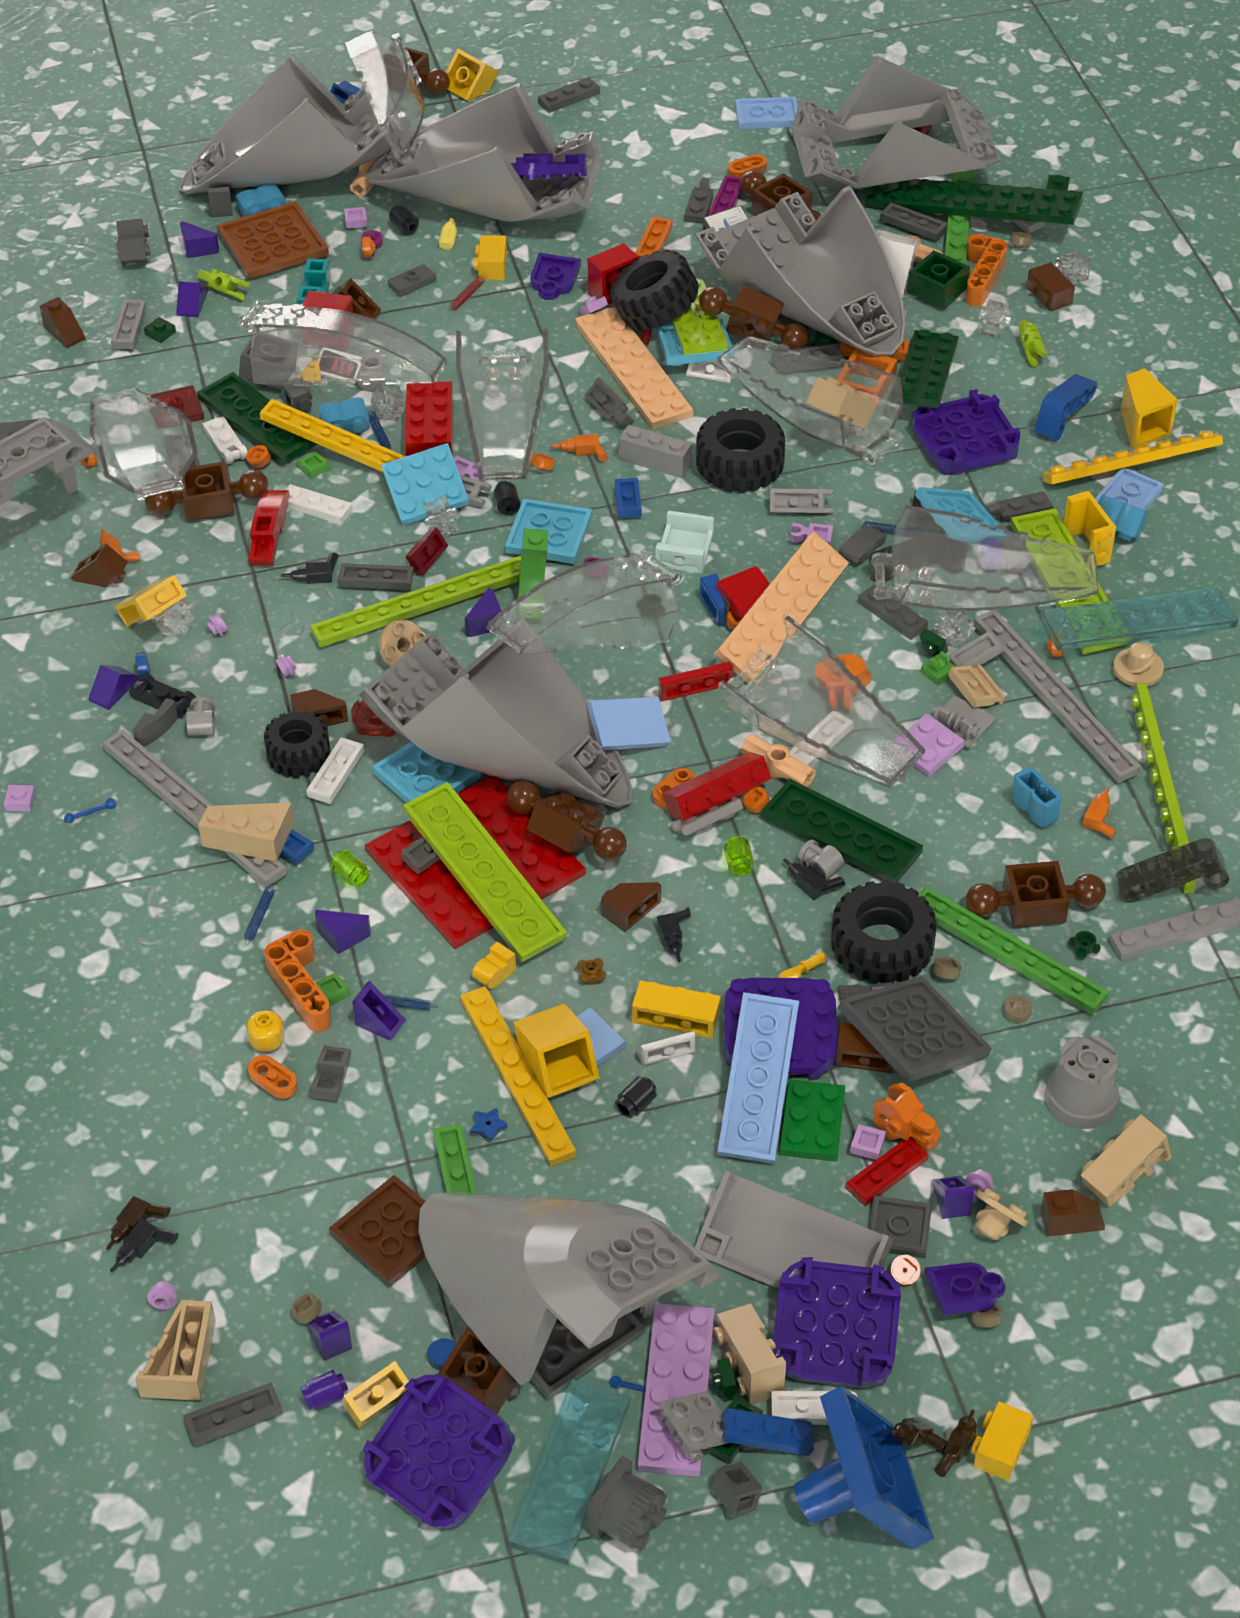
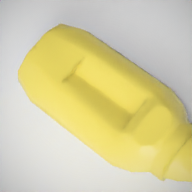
(448, 235)

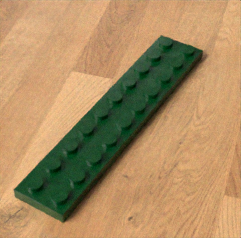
(979, 200)

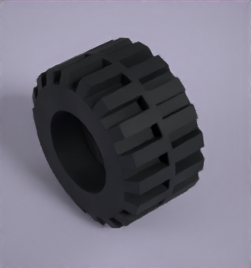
(297, 743)

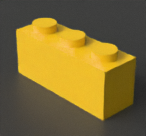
(676, 1009)

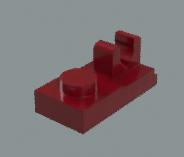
(426, 551)

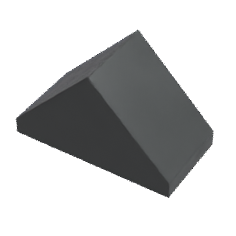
(220, 201)

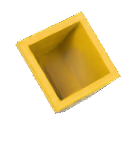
(1146, 409)
(557, 1049)

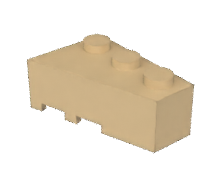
(842, 401)
(247, 828)
(1126, 1160)
(750, 1353)
(182, 1356)

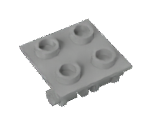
(963, 719)
(694, 1423)

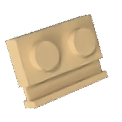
(976, 685)

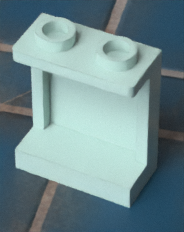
(686, 541)

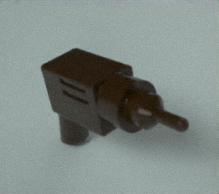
(131, 1215)
(917, 1432)
(958, 1443)

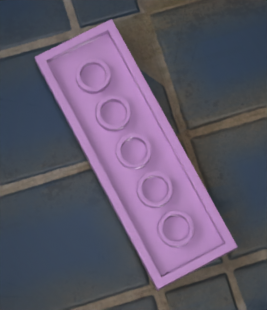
(675, 1369)

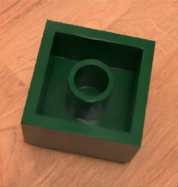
(938, 279)

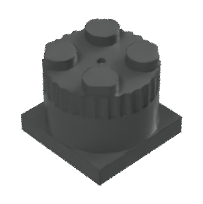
(626, 1507)

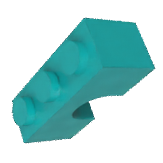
(316, 278)

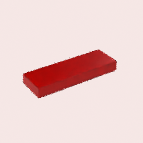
(694, 681)
(886, 1171)

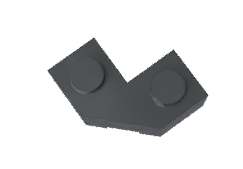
(132, 241)

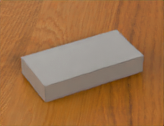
(977, 651)

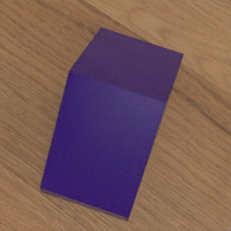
(198, 240)
(190, 298)
(482, 612)
(111, 685)
(342, 929)
(376, 1013)
(953, 1196)
(330, 1334)

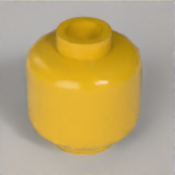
(265, 1031)

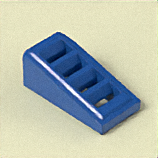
(712, 598)

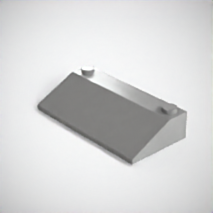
(768, 1232)

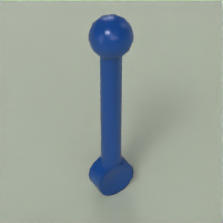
(110, 803)
(616, 1382)

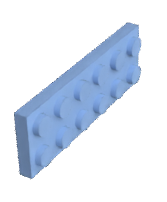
(758, 1078)

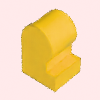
(495, 967)

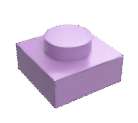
(355, 217)
(592, 304)
(19, 798)
(868, 1142)

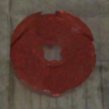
(367, 723)

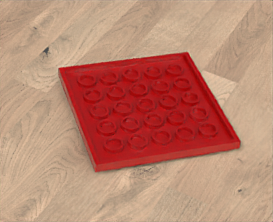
(439, 893)

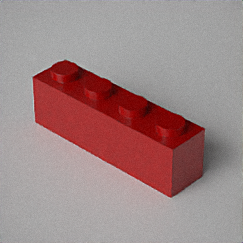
(716, 786)

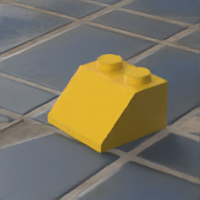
(469, 76)

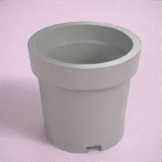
(1076, 1097)

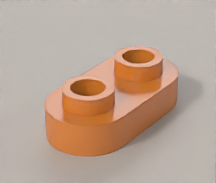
(741, 166)
(672, 780)
(276, 1076)

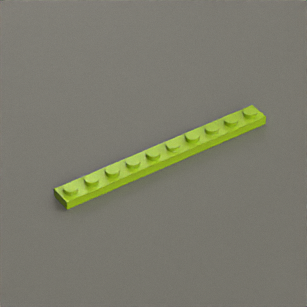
(416, 602)
(1160, 773)

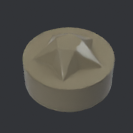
(1021, 239)
(946, 968)
(1017, 1009)
(306, 1308)
(987, 1318)

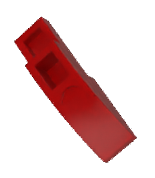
(266, 526)

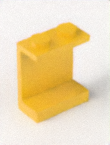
(1087, 517)
(150, 600)

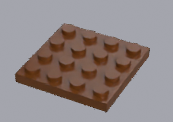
(272, 240)

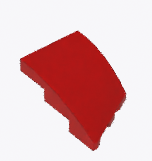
(742, 590)

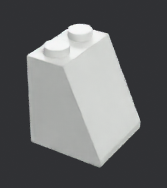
(901, 254)

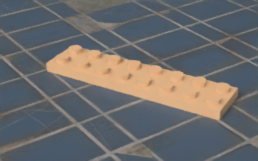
(634, 368)
(790, 593)

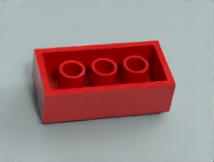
(428, 416)

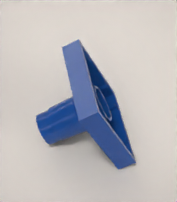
(868, 1474)

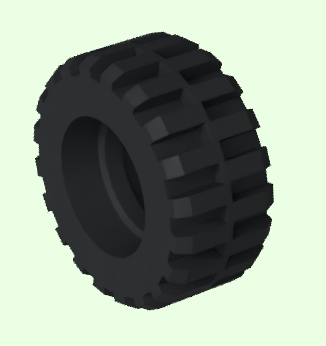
(654, 290)
(740, 469)
(889, 906)

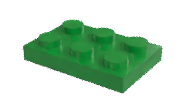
(812, 1120)

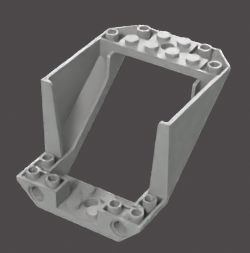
(892, 103)
(39, 444)

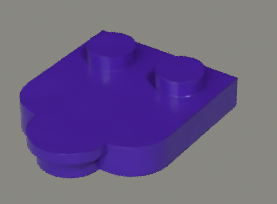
(554, 275)
(964, 1287)

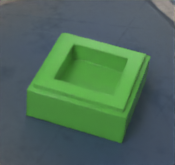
(313, 465)
(333, 988)

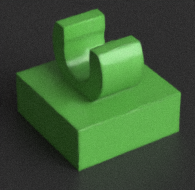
(937, 668)

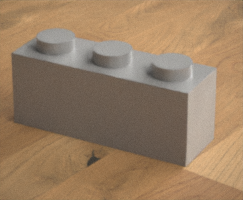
(655, 451)

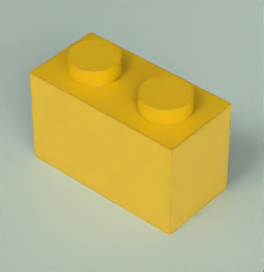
(491, 257)
(376, 1394)
(1002, 1441)

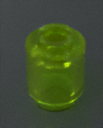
(738, 855)
(350, 868)

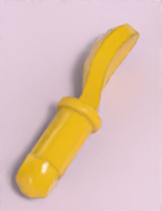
(804, 966)

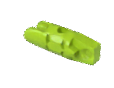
(223, 282)
(1031, 342)

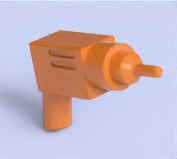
(583, 445)
(113, 542)
(1097, 814)

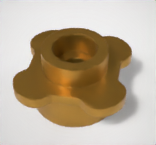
(591, 971)

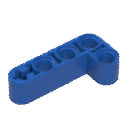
(1061, 404)

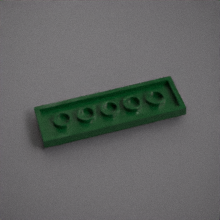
(927, 368)
(241, 409)
(851, 833)

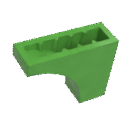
(532, 559)

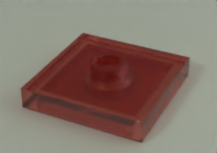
(184, 400)

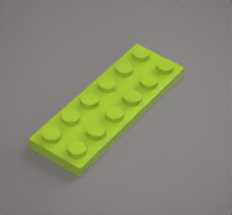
(699, 331)

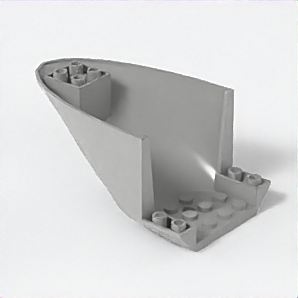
(288, 135)
(469, 159)
(823, 269)
(501, 718)
(537, 1259)

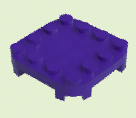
(542, 164)
(966, 433)
(816, 1023)
(837, 1323)
(438, 1451)

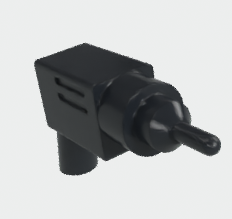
(315, 571)
(811, 882)
(671, 932)
(140, 1241)

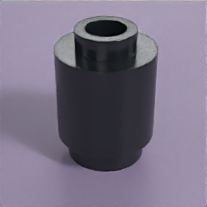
(403, 219)
(506, 498)
(636, 1097)

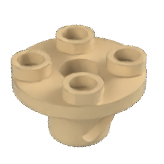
(398, 639)
(1138, 665)
(994, 1219)

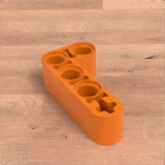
(990, 258)
(285, 965)

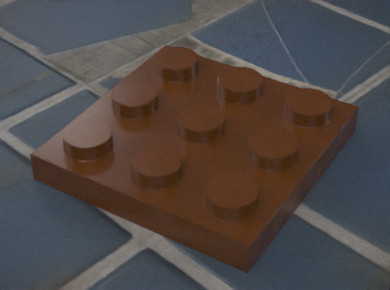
(384, 1230)

